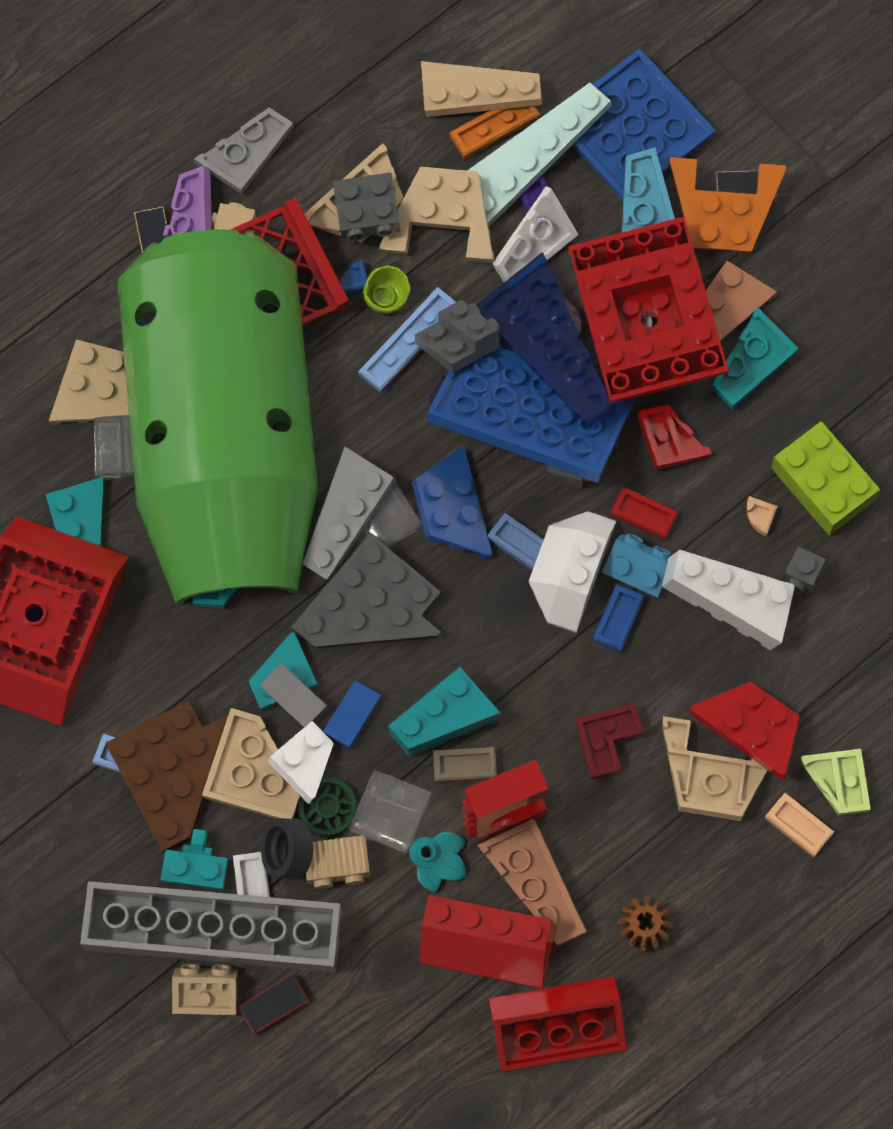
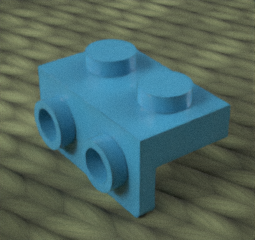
(637, 564)

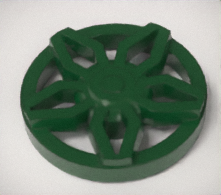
(328, 807)

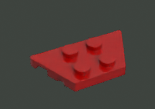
(752, 724)

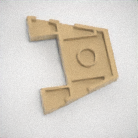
(444, 201)
(707, 781)

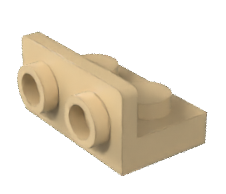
(204, 990)

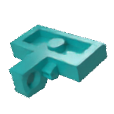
(195, 865)

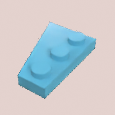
(645, 192)

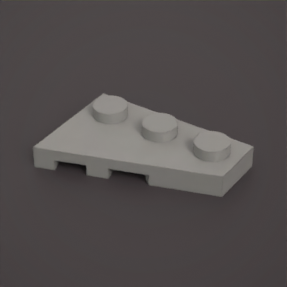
(246, 152)

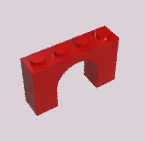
(504, 802)

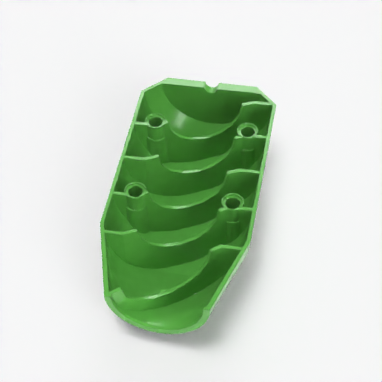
(215, 380)

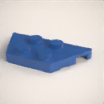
(451, 506)

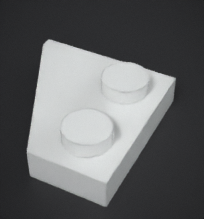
(303, 760)

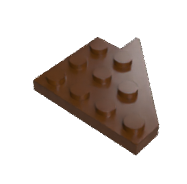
(167, 770)

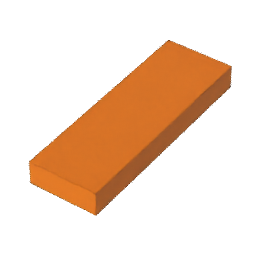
(491, 128)

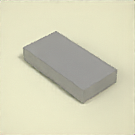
(293, 695)

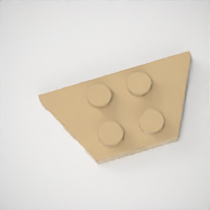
(324, 213)

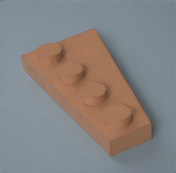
(735, 297)
(532, 873)

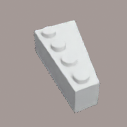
(731, 594)

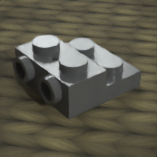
(366, 206)
(459, 336)

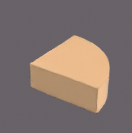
(760, 514)

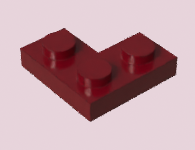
(600, 731)

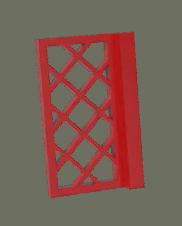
(312, 254)

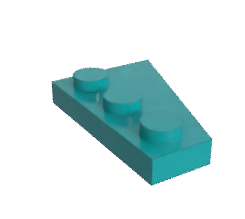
(754, 359)
(79, 510)

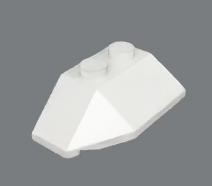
(569, 567)

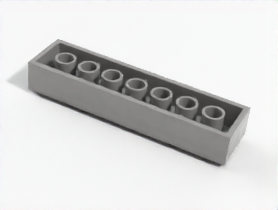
(211, 927)

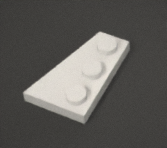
(543, 230)

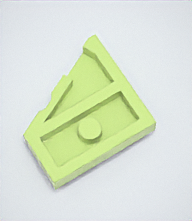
(840, 779)

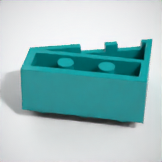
(444, 713)

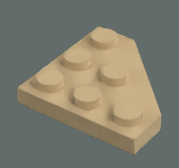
(243, 775)

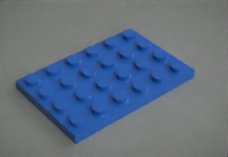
(515, 410)

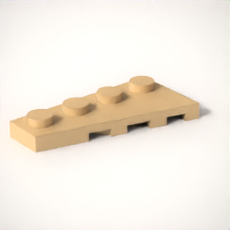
(469, 89)

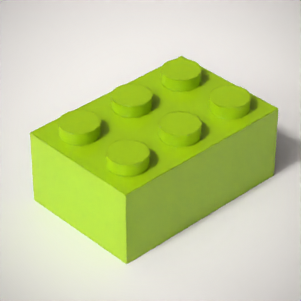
(825, 478)

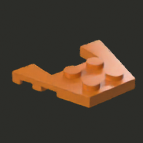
(724, 218)

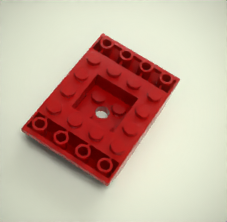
(639, 277)
(75, 589)

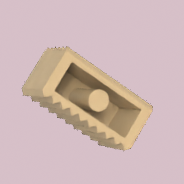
(339, 861)

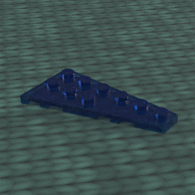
(544, 336)

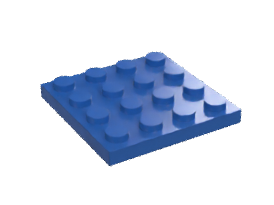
(643, 115)

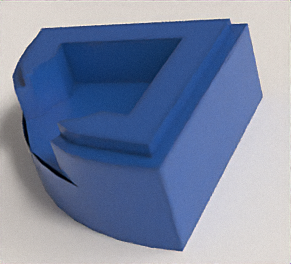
(354, 278)

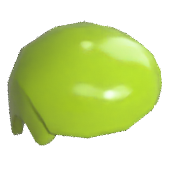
(386, 289)

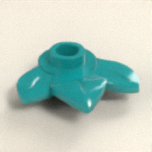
(441, 863)

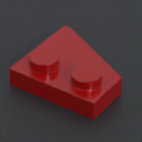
(669, 439)

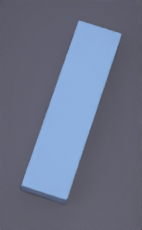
(401, 346)

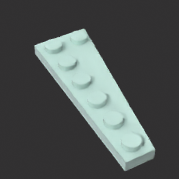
(531, 152)

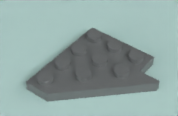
(370, 601)

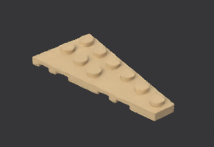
(91, 385)

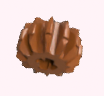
(633, 923)

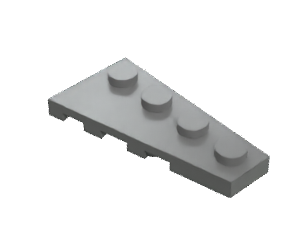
(348, 508)

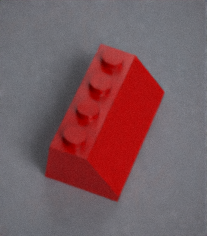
(486, 941)
(558, 1024)

